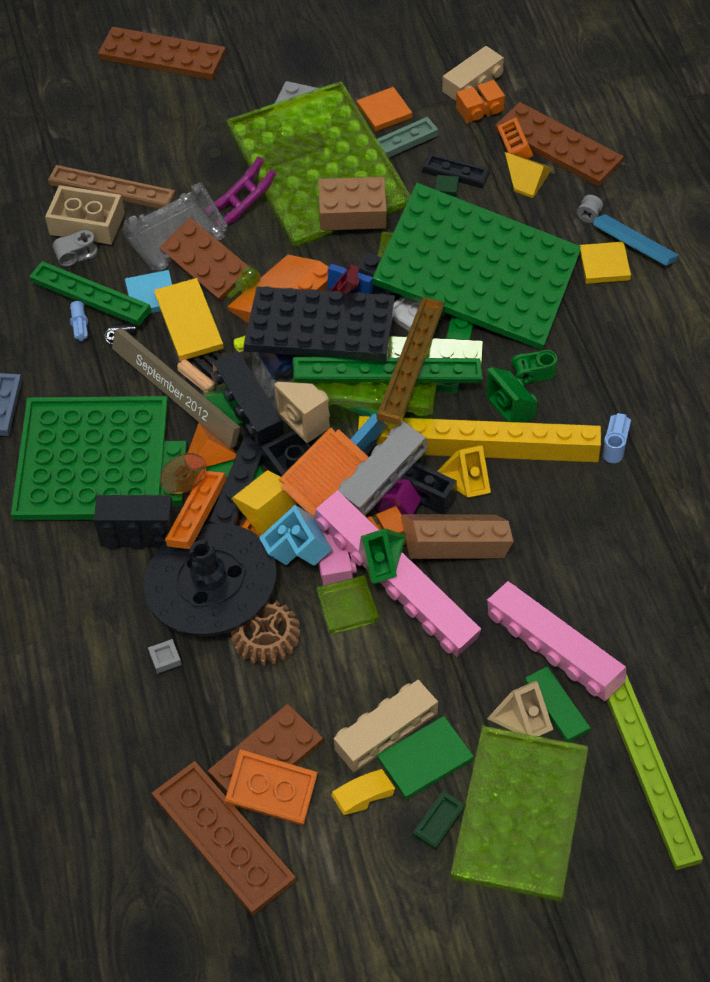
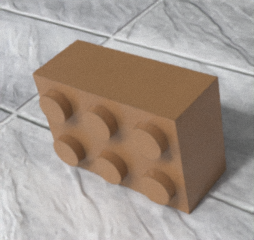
(352, 203)

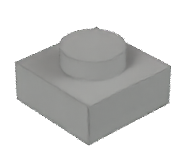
(164, 656)

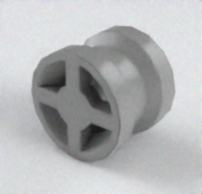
(589, 208)

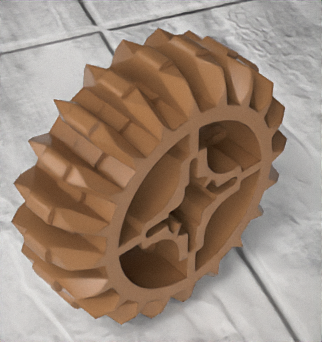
(266, 641)

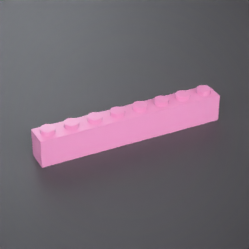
(410, 586)

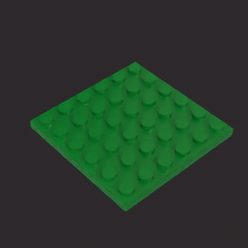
(87, 450)

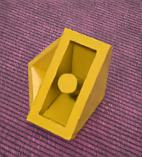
(526, 174)
(469, 470)

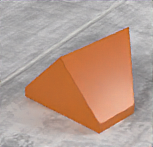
(210, 447)

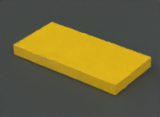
(188, 319)

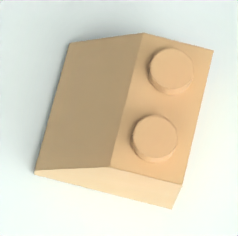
(303, 408)

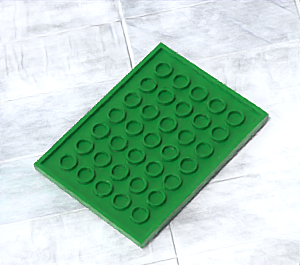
(478, 265)

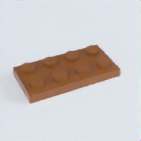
(204, 258)
(282, 738)

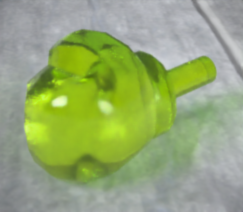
(249, 278)

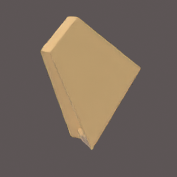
(523, 711)

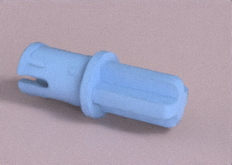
(78, 320)

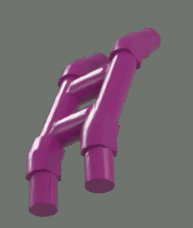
(255, 191)

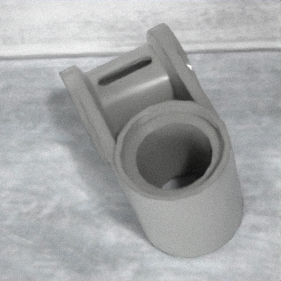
(73, 248)

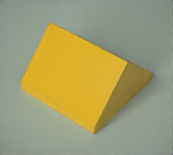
(264, 501)

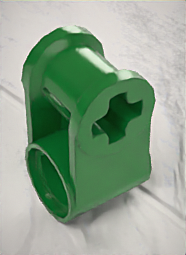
(536, 366)

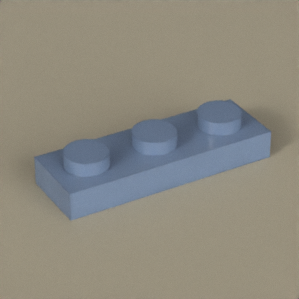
(9, 393)

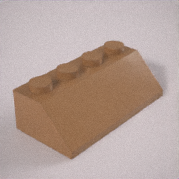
(456, 536)

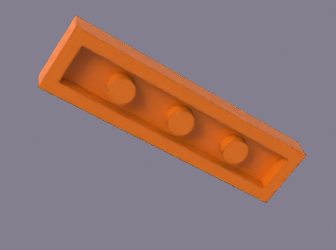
(195, 511)

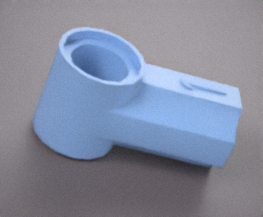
(616, 438)

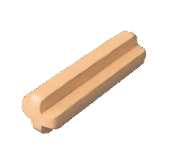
(196, 376)

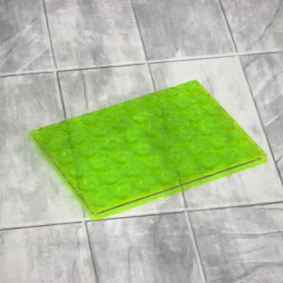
(312, 140)

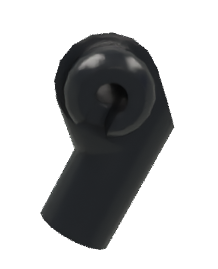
(129, 328)

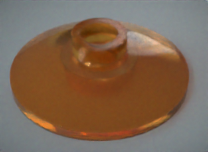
(183, 473)

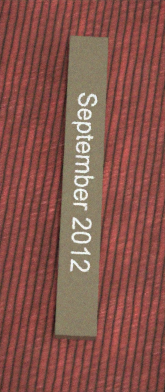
(176, 388)

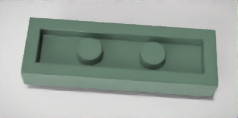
(408, 137)

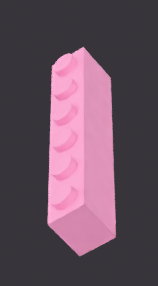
(556, 641)

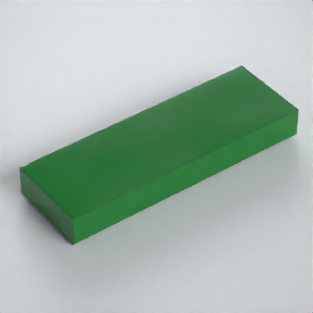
(559, 706)

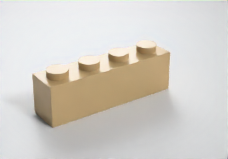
(385, 725)

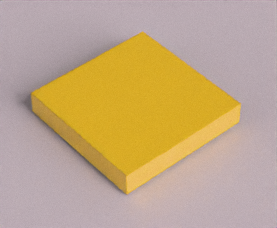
(604, 262)

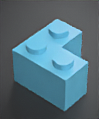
(296, 536)

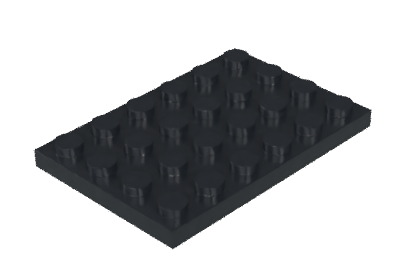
(320, 323)

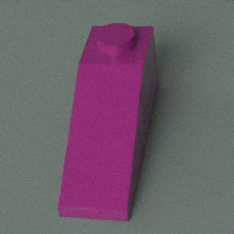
(400, 495)

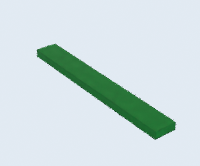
(372, 371)

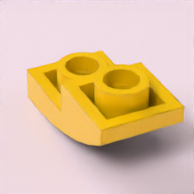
(361, 791)

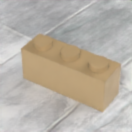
(475, 70)

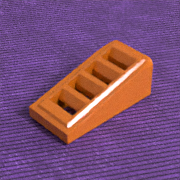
(521, 150)

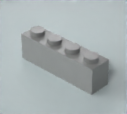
(384, 467)

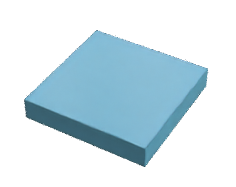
(143, 287)

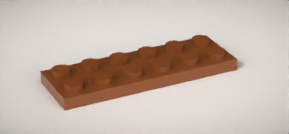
(162, 53)
(564, 145)
(224, 838)

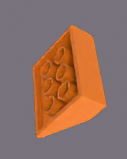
(288, 273)

